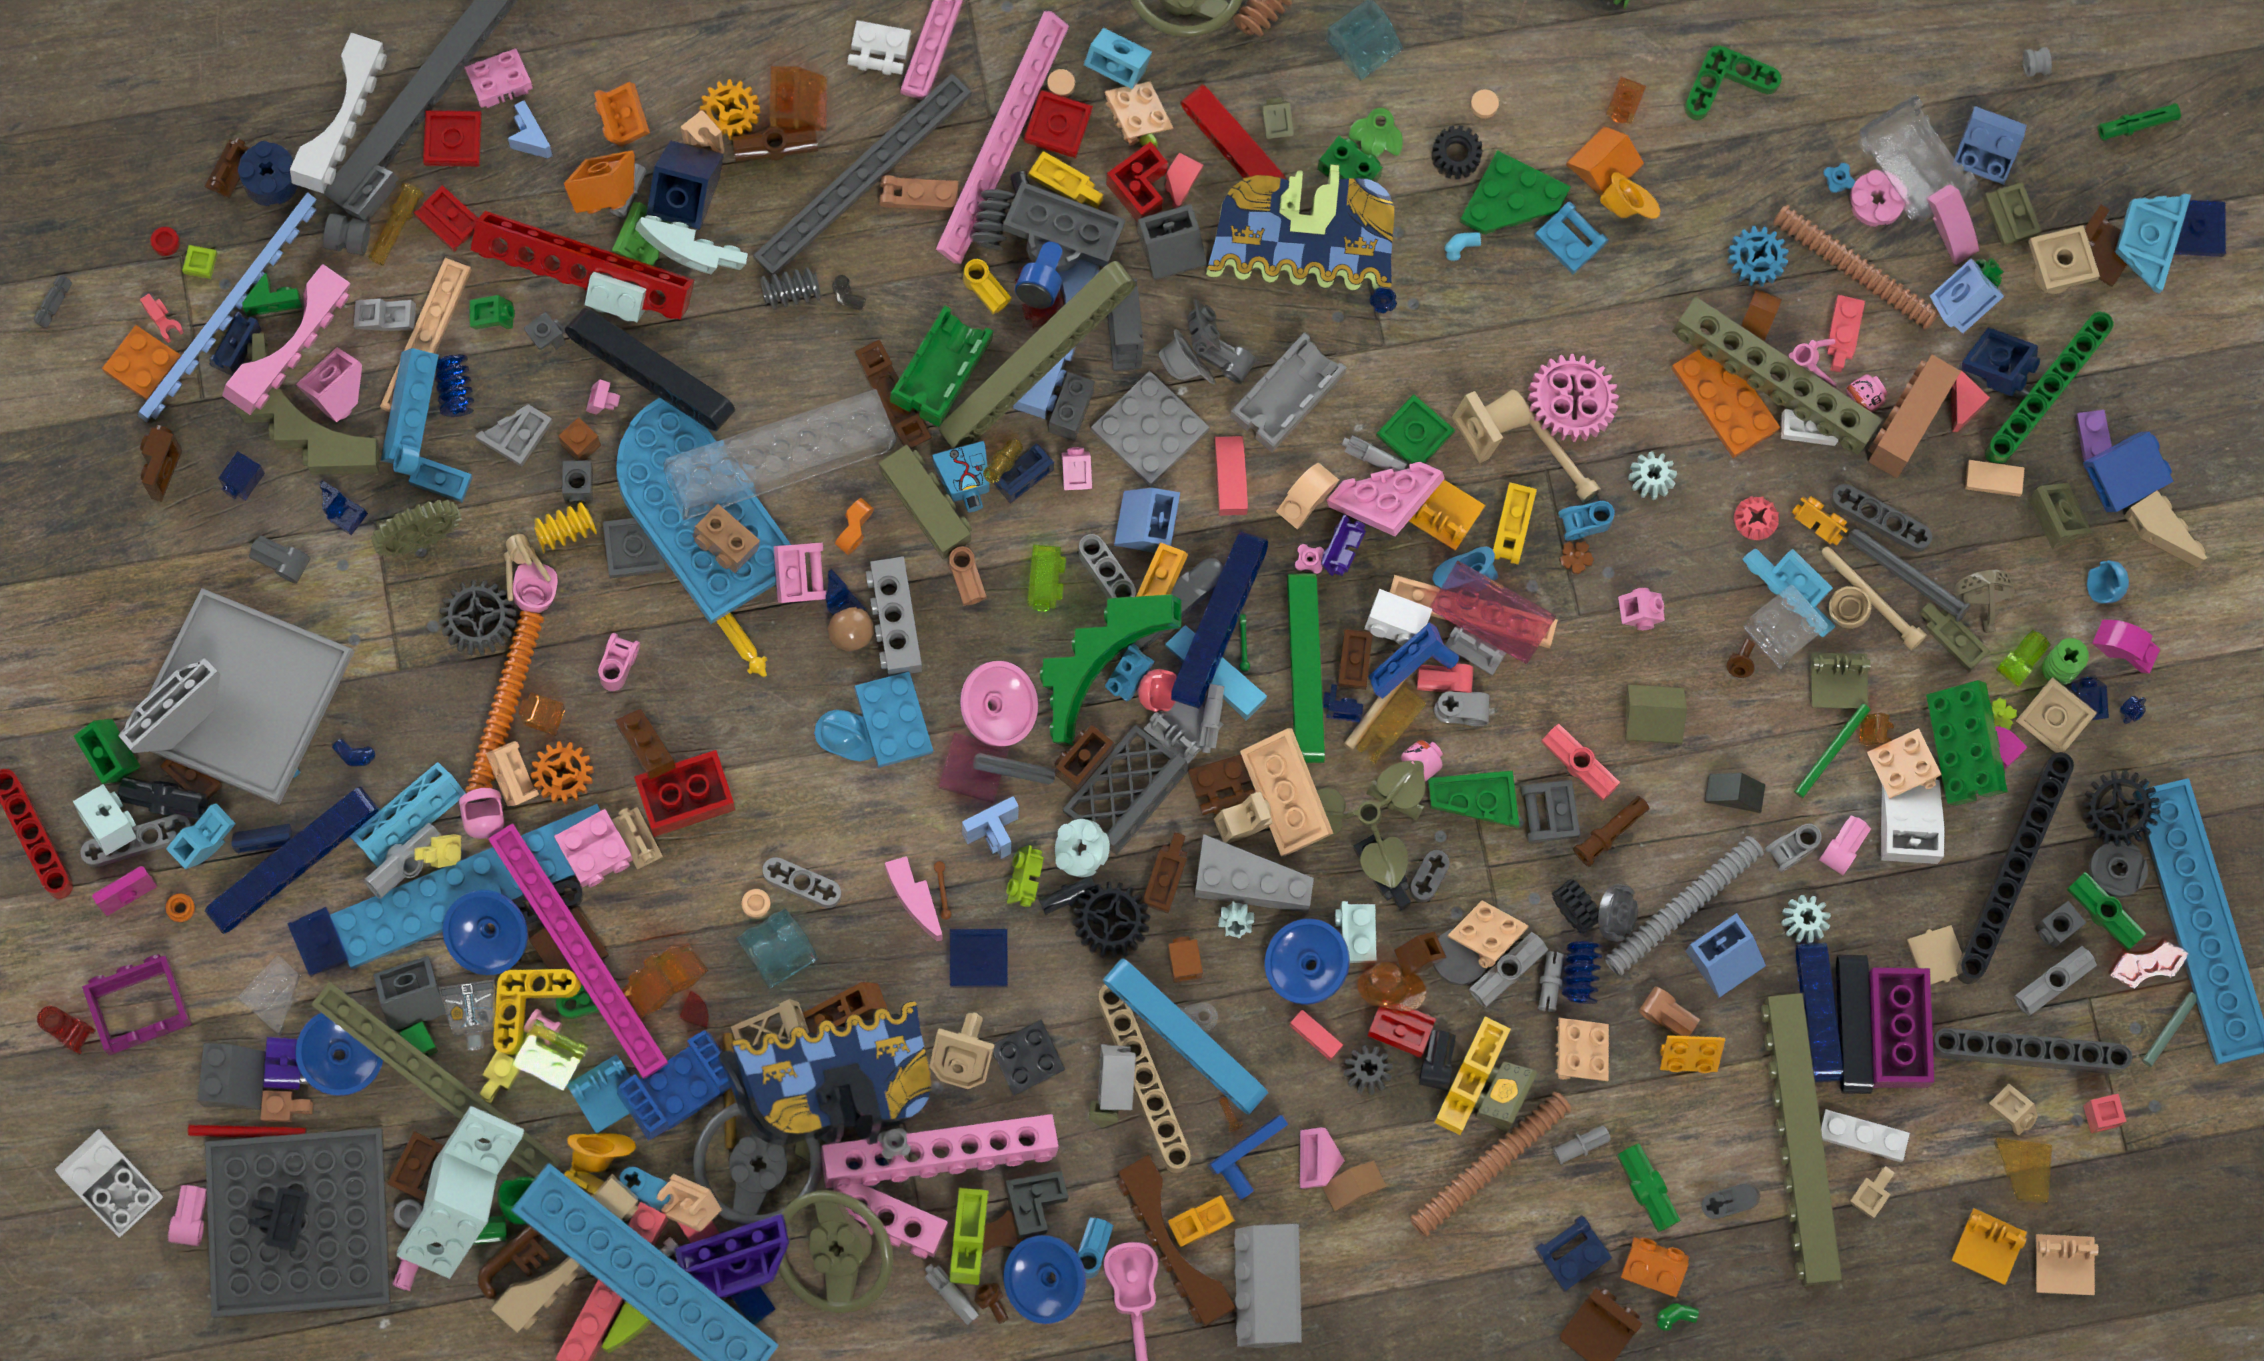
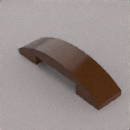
(883, 378)

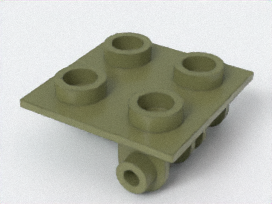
(1839, 680)

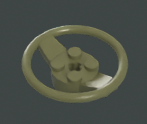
(1216, 11)
(837, 1262)

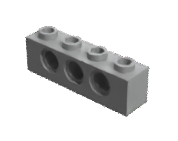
(893, 573)

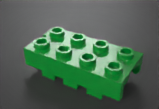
(940, 367)
(1967, 742)

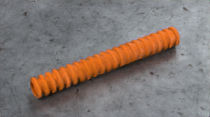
(506, 698)

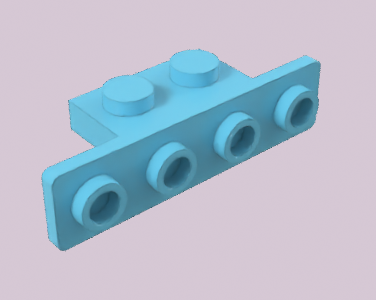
(1791, 571)

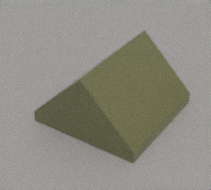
(2059, 514)
(1655, 714)

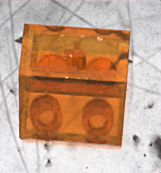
(797, 98)

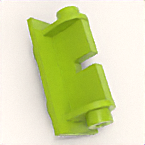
(1026, 863)

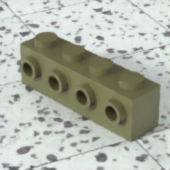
(925, 501)

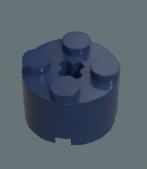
(255, 173)

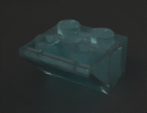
(1364, 39)
(777, 948)

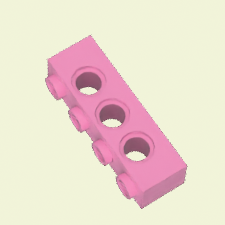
(931, 1226)

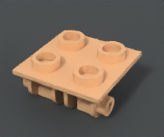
(1137, 111)
(1904, 764)
(1488, 932)
(1582, 1050)
(2065, 1264)

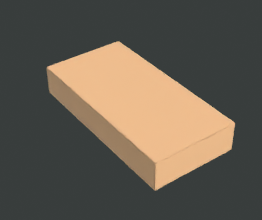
(1994, 478)

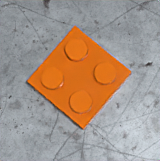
(141, 362)

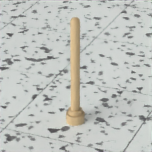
(1585, 487)
(1912, 635)

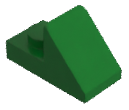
(264, 301)

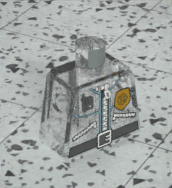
(470, 1010)

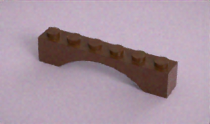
(1206, 1295)

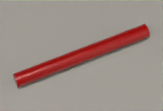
(242, 1131)

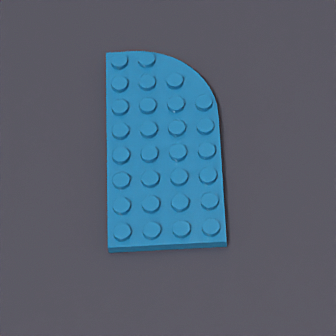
(664, 432)

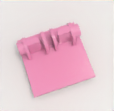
(498, 77)

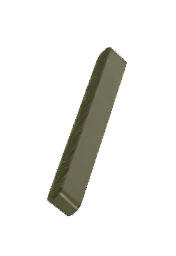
(1038, 356)

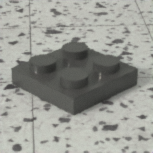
(630, 550)

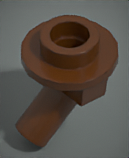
(1740, 664)
(989, 1296)

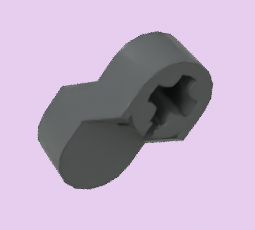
(1717, 1205)

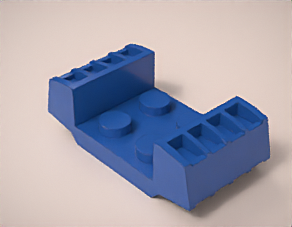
(678, 1089)

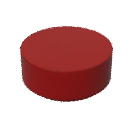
(165, 241)

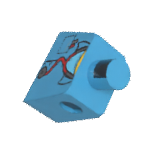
(963, 474)

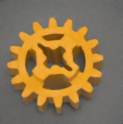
(730, 96)

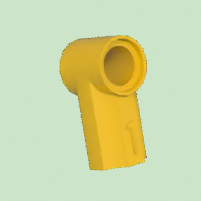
(987, 287)

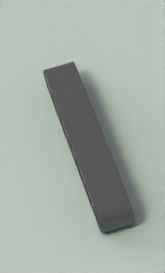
(2044, 1048)

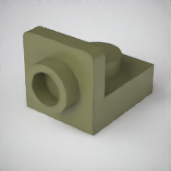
(1277, 118)

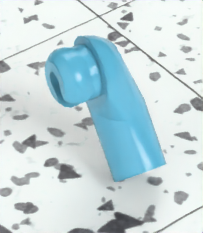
(1460, 241)

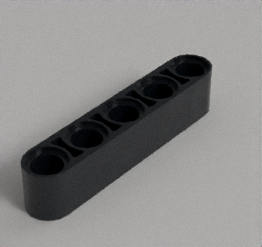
(1854, 1023)

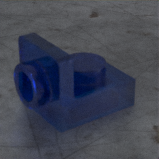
(2094, 694)
(1345, 709)

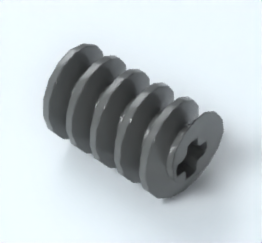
(991, 218)
(790, 288)

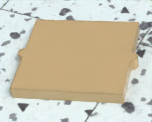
(1937, 951)

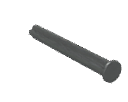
(1908, 574)

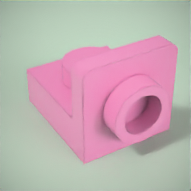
(1076, 469)

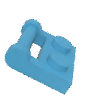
(1565, 244)

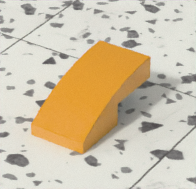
(1201, 1221)

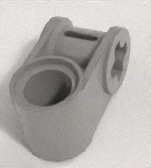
(1467, 708)
(1790, 849)

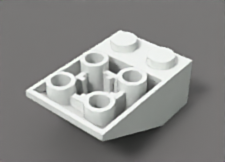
(1913, 826)
(108, 1183)

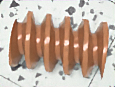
(1256, 14)

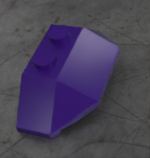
(737, 1257)

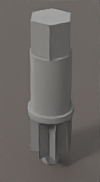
(1373, 455)
(1211, 718)
(951, 1294)

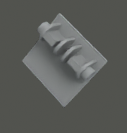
(1178, 729)

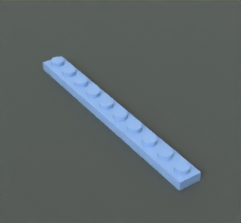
(222, 318)

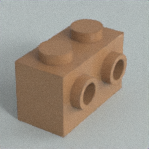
(725, 539)

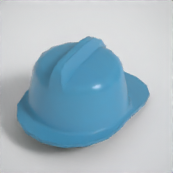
(1479, 559)
(844, 735)

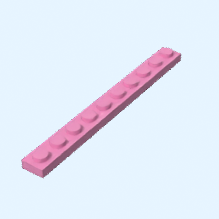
(1003, 135)

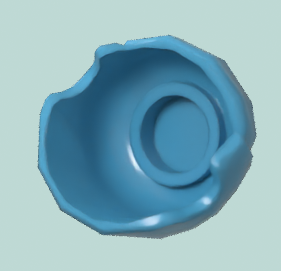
(2107, 582)

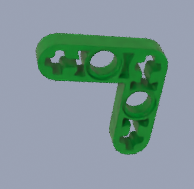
(1727, 69)

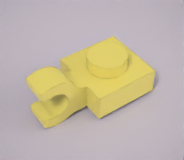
(443, 851)
(500, 1074)

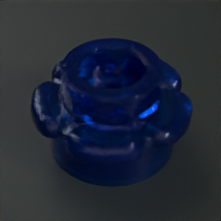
(1386, 293)

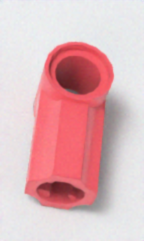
(1445, 679)

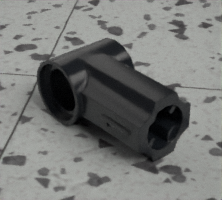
(1437, 1068)

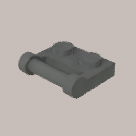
(1559, 808)

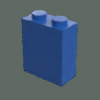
(2128, 471)

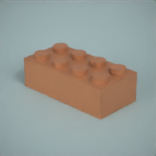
(1912, 415)

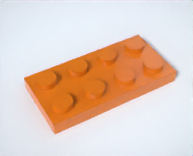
(1726, 403)

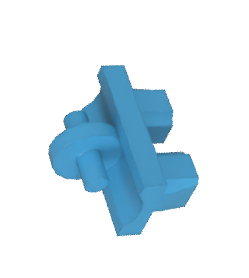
(1128, 673)

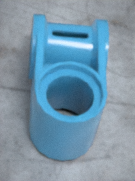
(1584, 519)
(648, 1188)

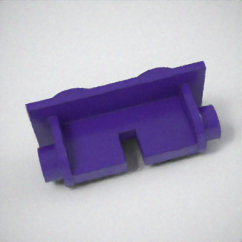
(1336, 557)

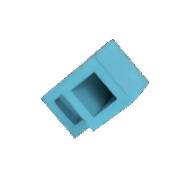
(203, 839)

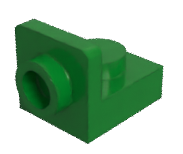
(491, 312)

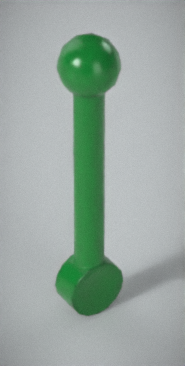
(1244, 665)

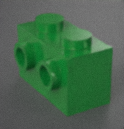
(1351, 161)
(106, 751)

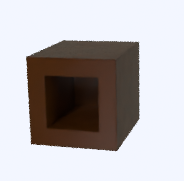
(1420, 953)

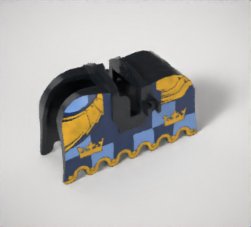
(867, 1070)

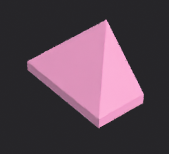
(1318, 1158)

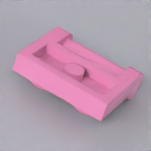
(791, 572)

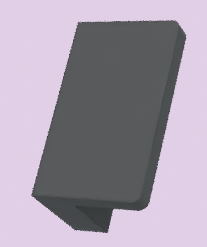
(370, 193)

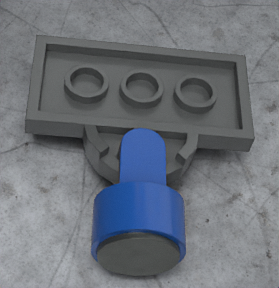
(1057, 237)

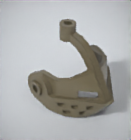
(1965, 592)

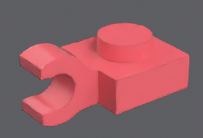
(157, 313)

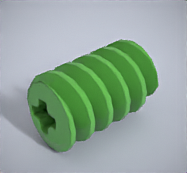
(2065, 661)

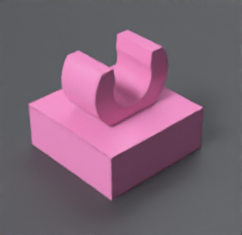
(601, 398)

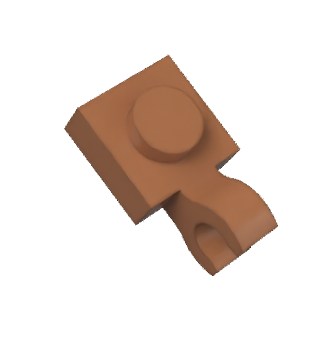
(279, 1106)

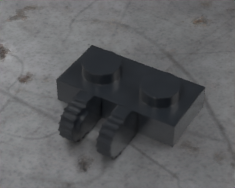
(285, 1219)

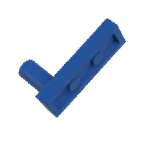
(1409, 657)
(1226, 1162)

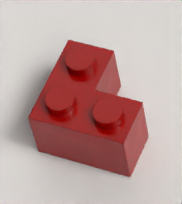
(1133, 181)

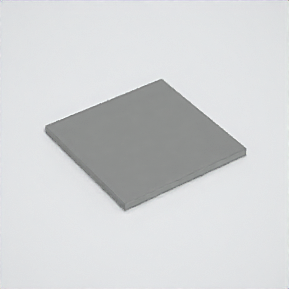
(267, 698)

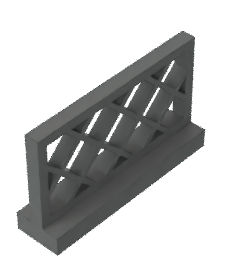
(1148, 799)

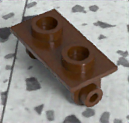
(225, 173)

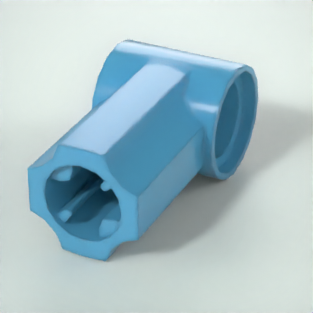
(1095, 1243)

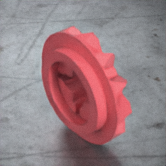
(1756, 530)

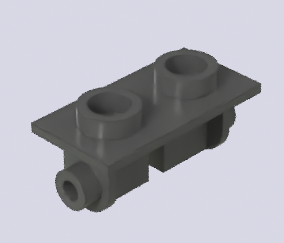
(1203, 328)

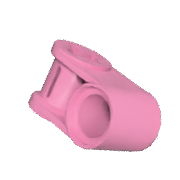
(619, 657)

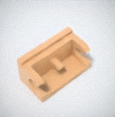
(702, 133)
(511, 774)
(689, 1203)

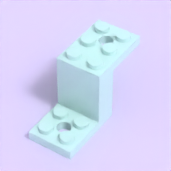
(460, 1192)

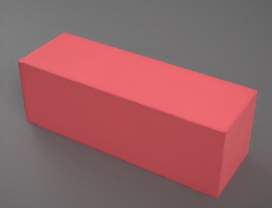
(1316, 1035)

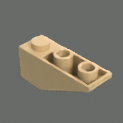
(2160, 526)

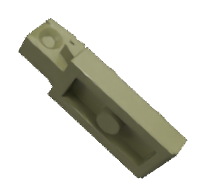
(1954, 637)

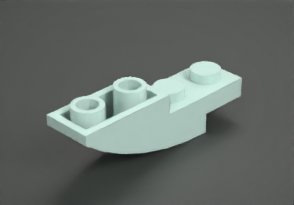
(678, 244)

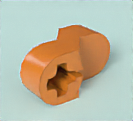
(852, 535)

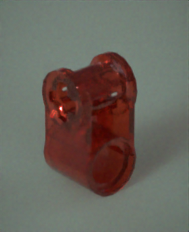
(69, 1031)

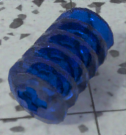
(452, 387)
(1580, 972)

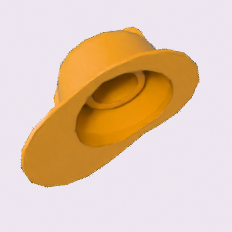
(1629, 198)
(597, 1151)

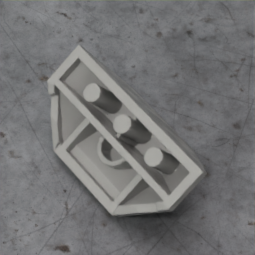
(173, 709)

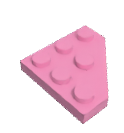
(1387, 497)

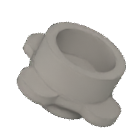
(897, 1135)

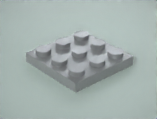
(1150, 428)

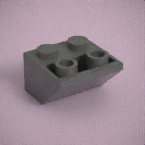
(1171, 242)

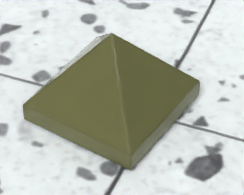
(1102, 1117)

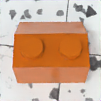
(602, 182)

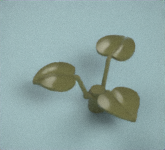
(1405, 787)

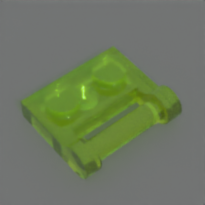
(545, 1062)

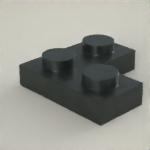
(1028, 1196)

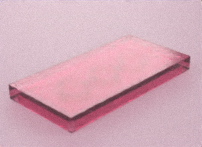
(1492, 612)

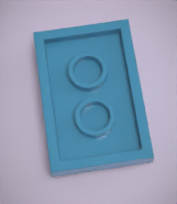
(893, 719)

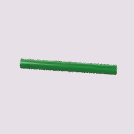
(1832, 750)

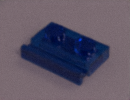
(318, 942)

